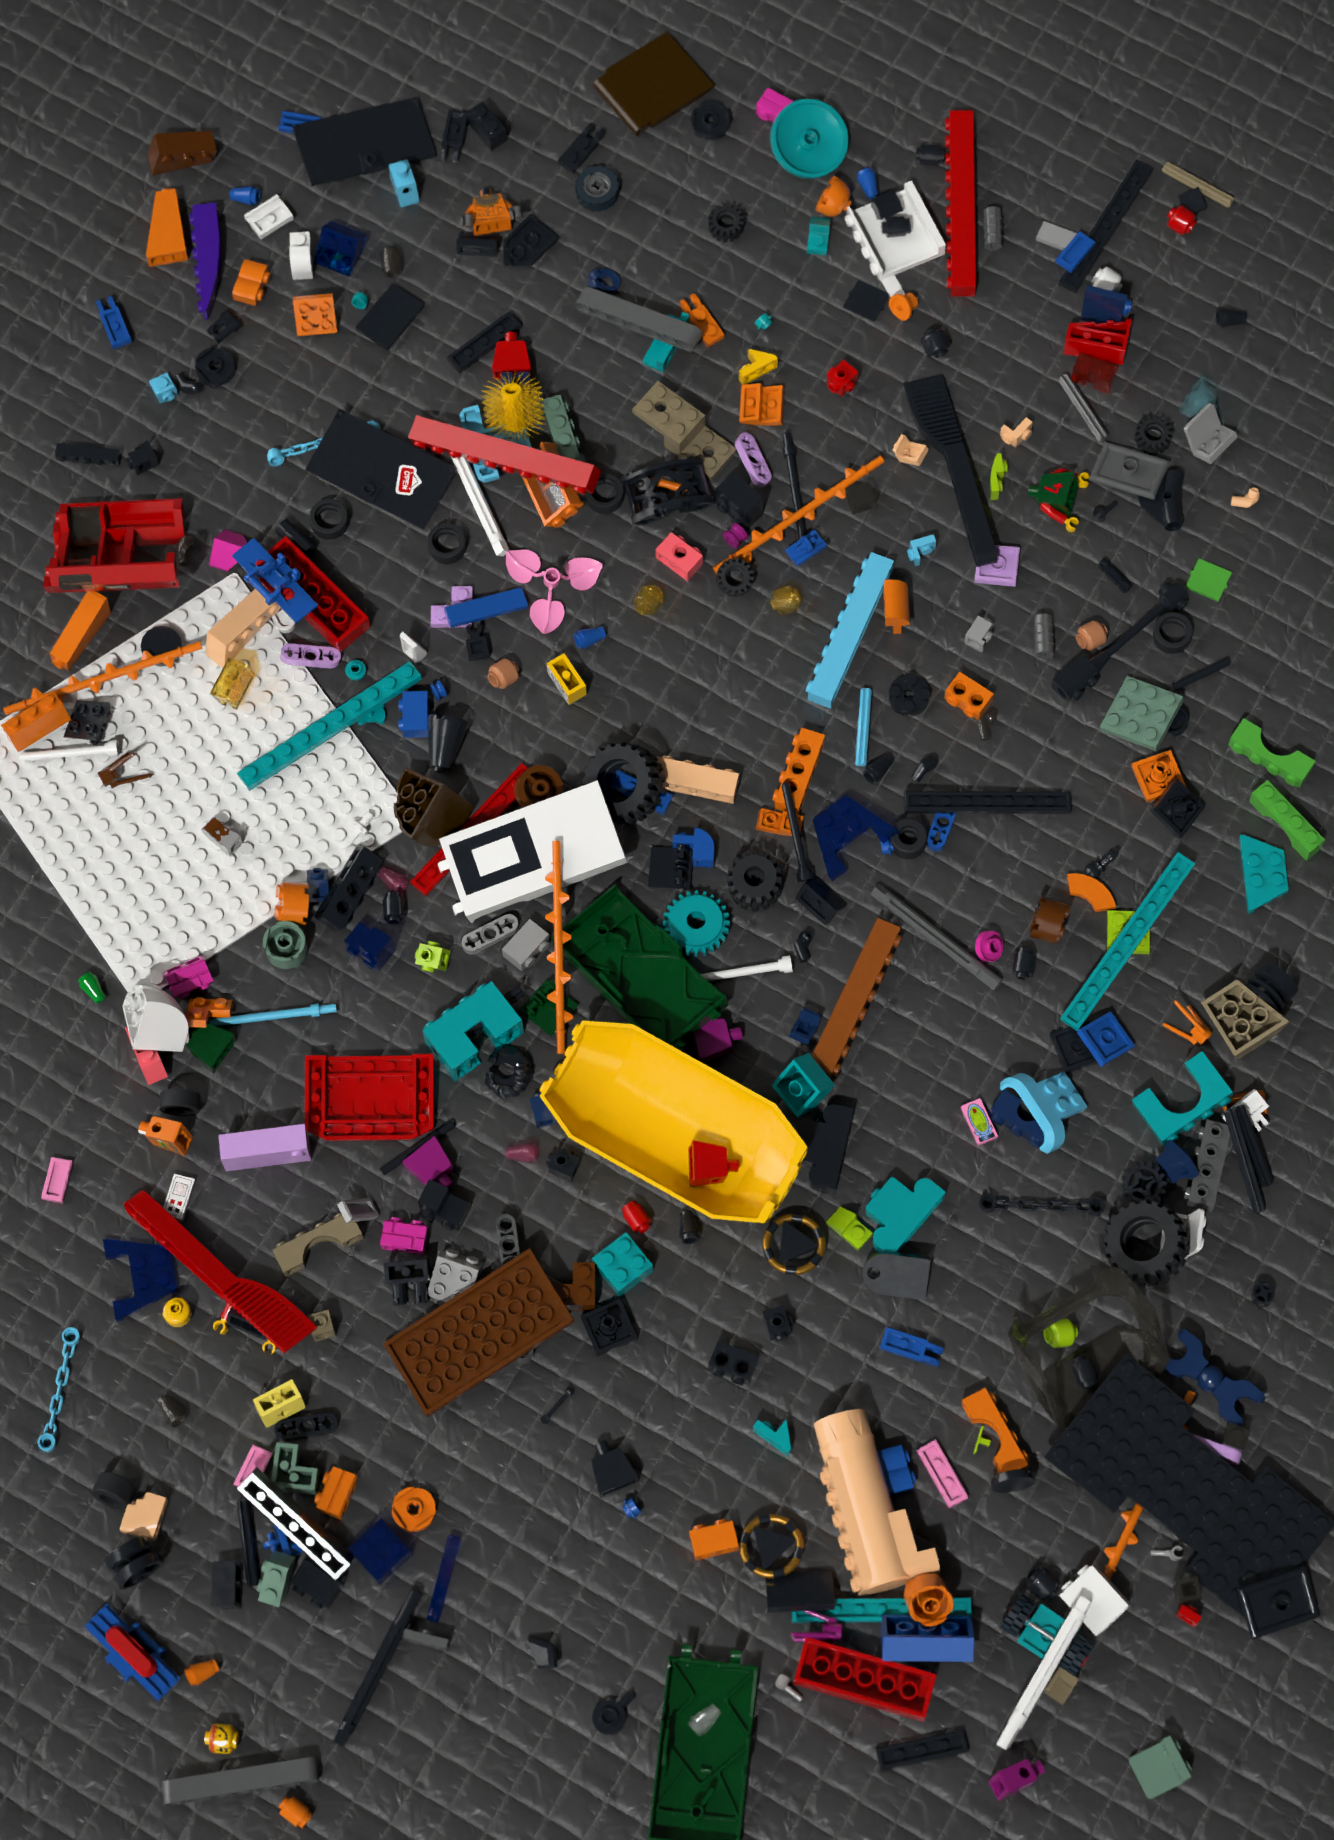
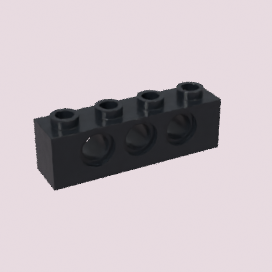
(349, 875)

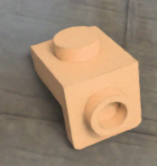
(1021, 433)
(909, 452)

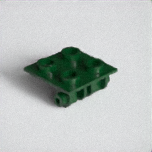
(543, 1011)

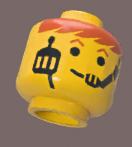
(222, 1738)

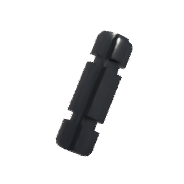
(1114, 575)

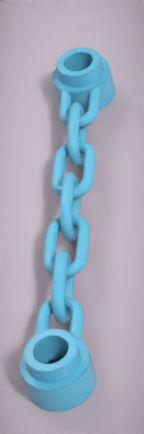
(276, 457)
(46, 1436)

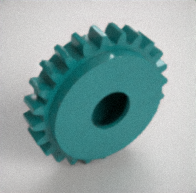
(697, 907)

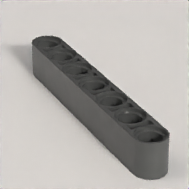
(638, 319)
(505, 1237)
(240, 1781)

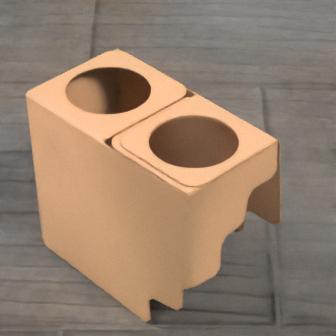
(144, 1516)

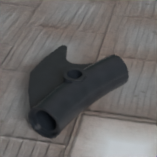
(1167, 502)

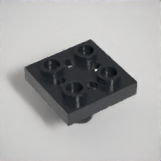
(1189, 807)
(606, 1320)

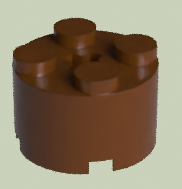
(1048, 920)

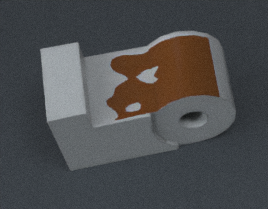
(222, 836)

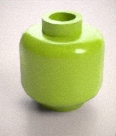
(1061, 1333)

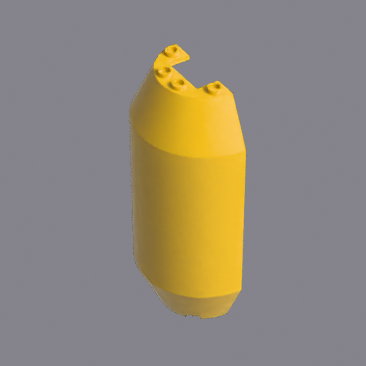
(649, 1101)

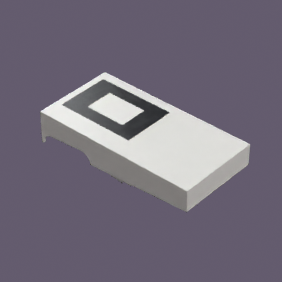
(512, 854)

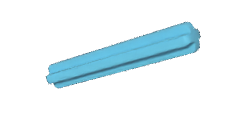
(863, 727)

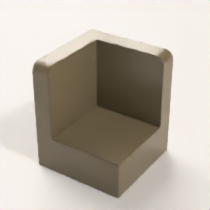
(1061, 1686)

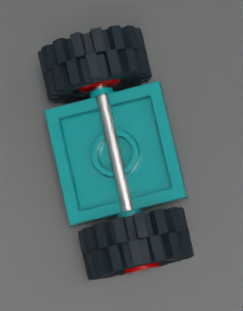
(1042, 1631)

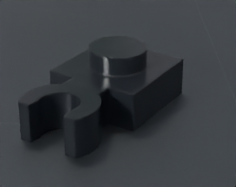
(477, 645)

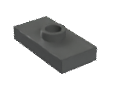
(426, 1638)

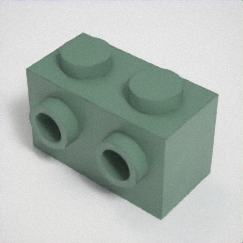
(276, 1578)

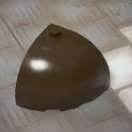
(428, 809)

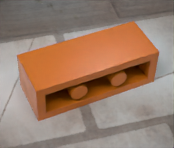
(36, 722)

